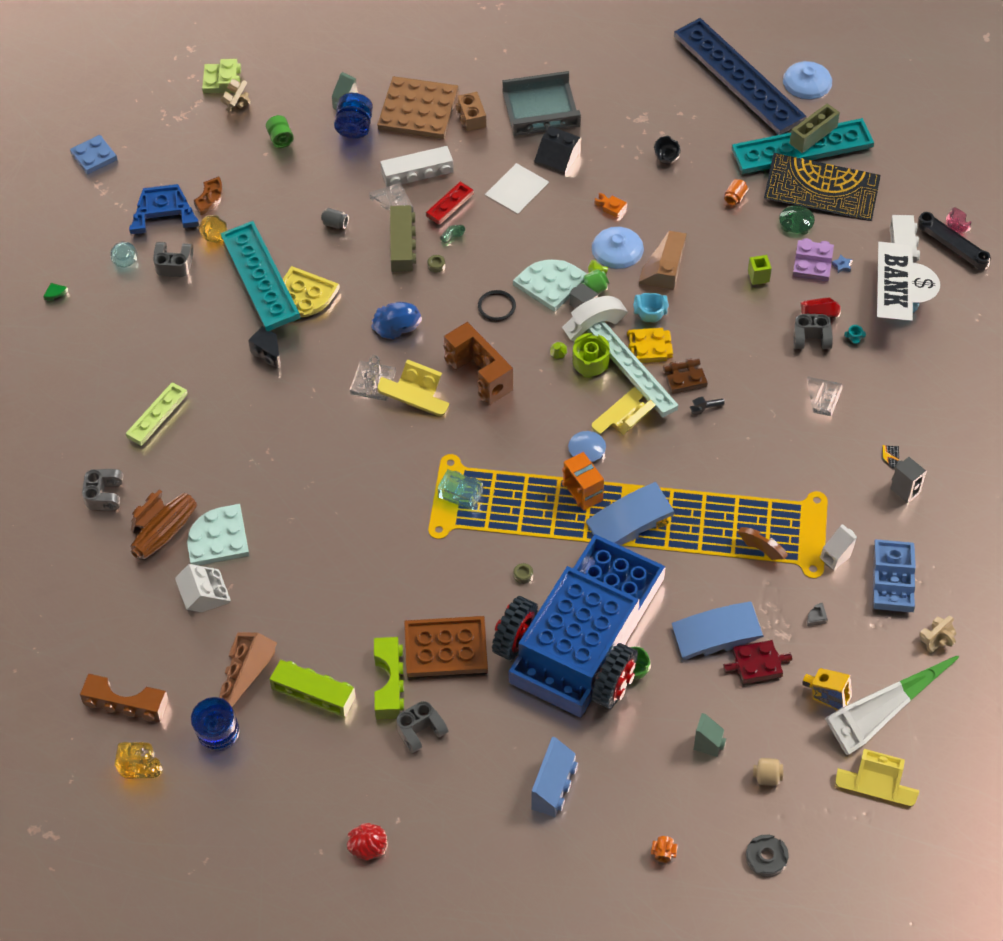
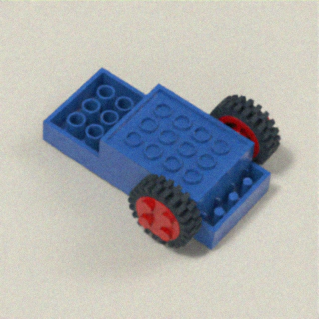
(578, 637)

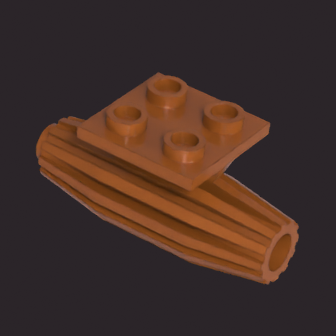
(159, 522)

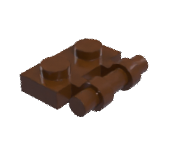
(685, 380)

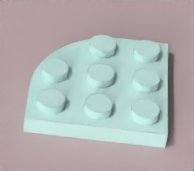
(549, 281)
(218, 536)

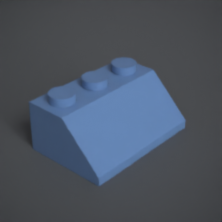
(553, 778)

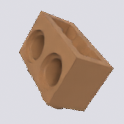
(471, 111)

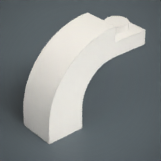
(594, 311)

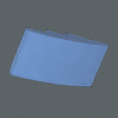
(631, 515)
(894, 576)
(717, 630)

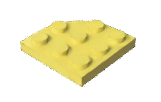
(309, 291)

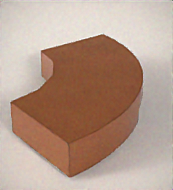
(210, 196)
(769, 547)

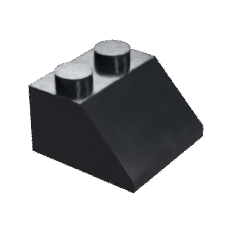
(558, 150)

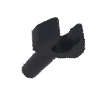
(700, 404)

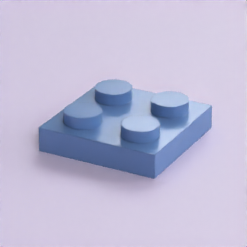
(93, 154)

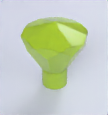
(595, 265)
(558, 350)

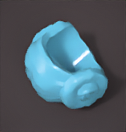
(650, 306)

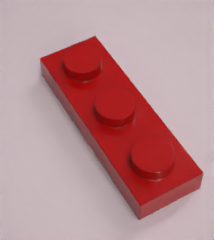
(449, 203)

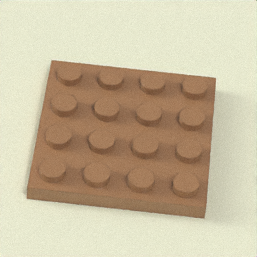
(418, 107)

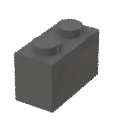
(907, 479)

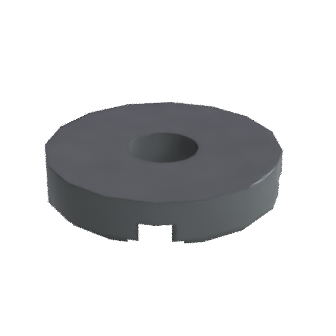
(762, 866)

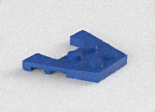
(162, 202)

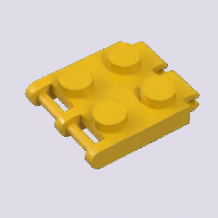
(651, 344)

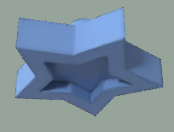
(842, 264)

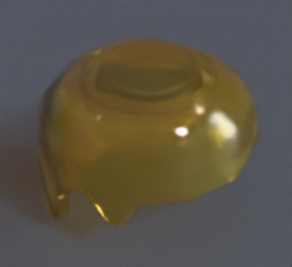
(211, 227)

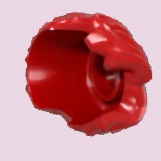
(367, 841)

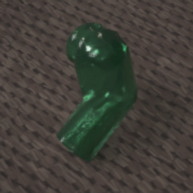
(452, 231)

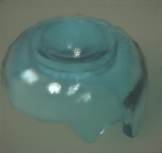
(123, 254)

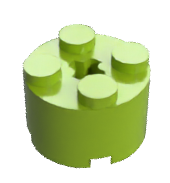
(591, 354)

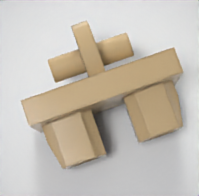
(230, 100)
(942, 634)

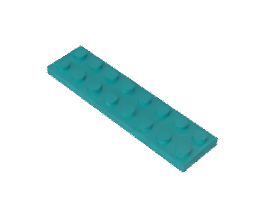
(845, 138)
(260, 276)

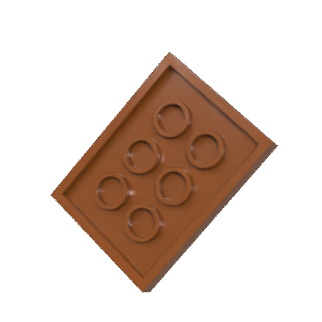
(445, 646)

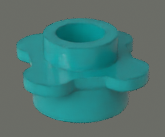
(858, 331)

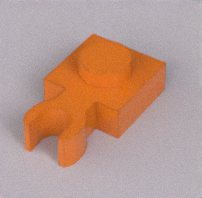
(612, 205)

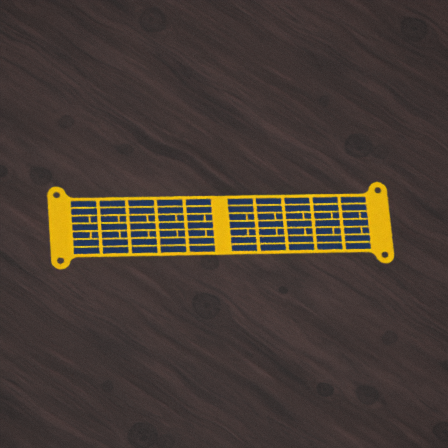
(699, 524)

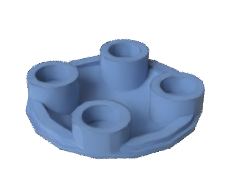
(588, 442)

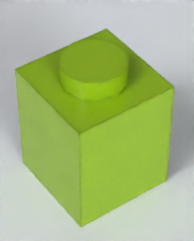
(759, 269)

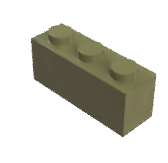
(814, 128)

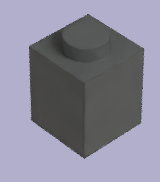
(580, 295)

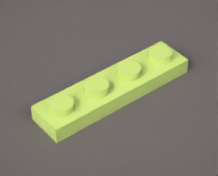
(156, 413)

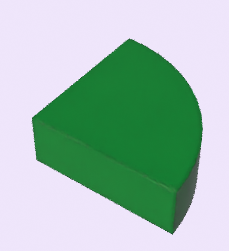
(55, 291)

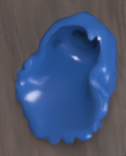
(396, 319)

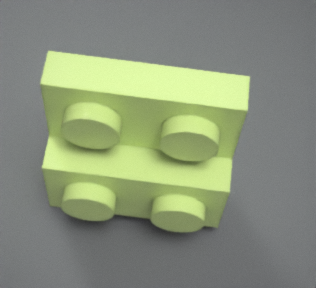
(218, 76)

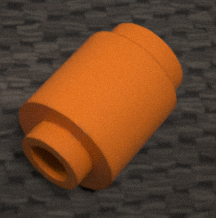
(735, 192)

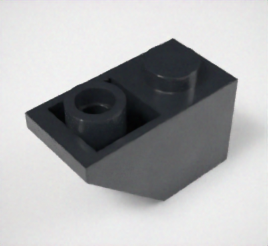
(265, 346)

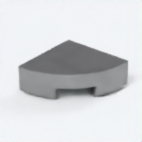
(817, 615)

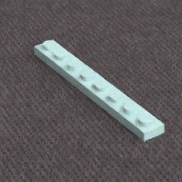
(635, 370)

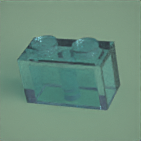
(460, 489)

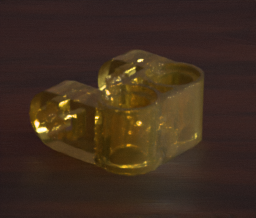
(131, 762)

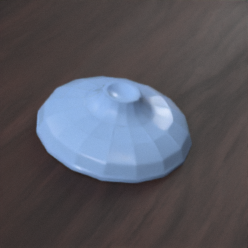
(807, 80)
(617, 247)

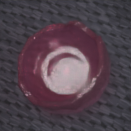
(957, 221)

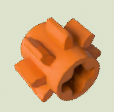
(664, 849)

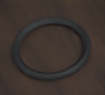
(496, 318)

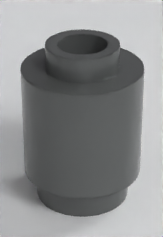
(334, 218)

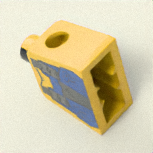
(829, 687)

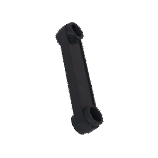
(954, 241)

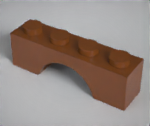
(147, 704)

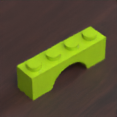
(387, 699)

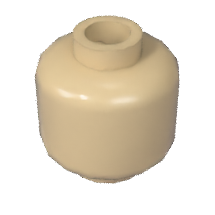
(768, 771)

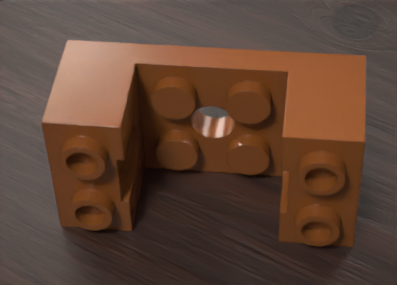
(496, 373)

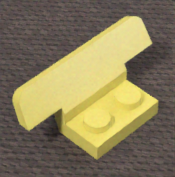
(416, 388)
(624, 413)
(878, 777)

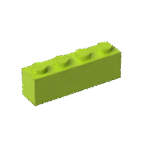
(312, 687)

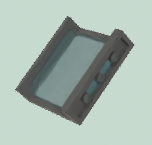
(540, 102)

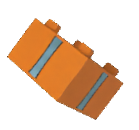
(583, 481)

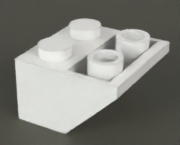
(202, 588)

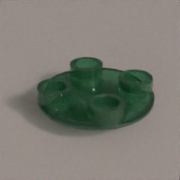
(796, 219)

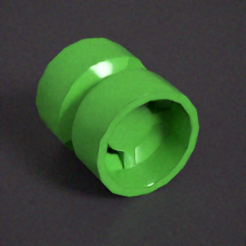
(279, 131)

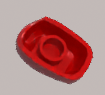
(821, 306)

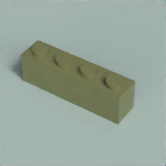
(401, 238)

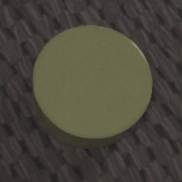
(436, 263)
(523, 573)

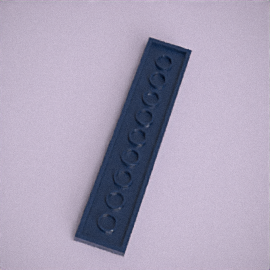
(740, 76)

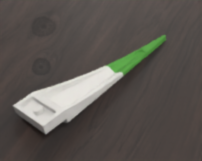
(862, 719)

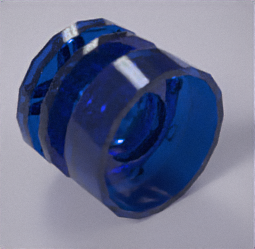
(353, 115)
(215, 724)

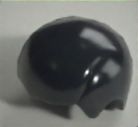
(667, 149)

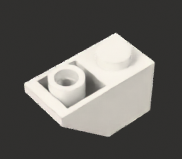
(838, 547)

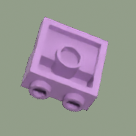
(813, 260)

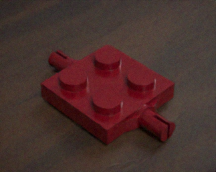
(757, 662)

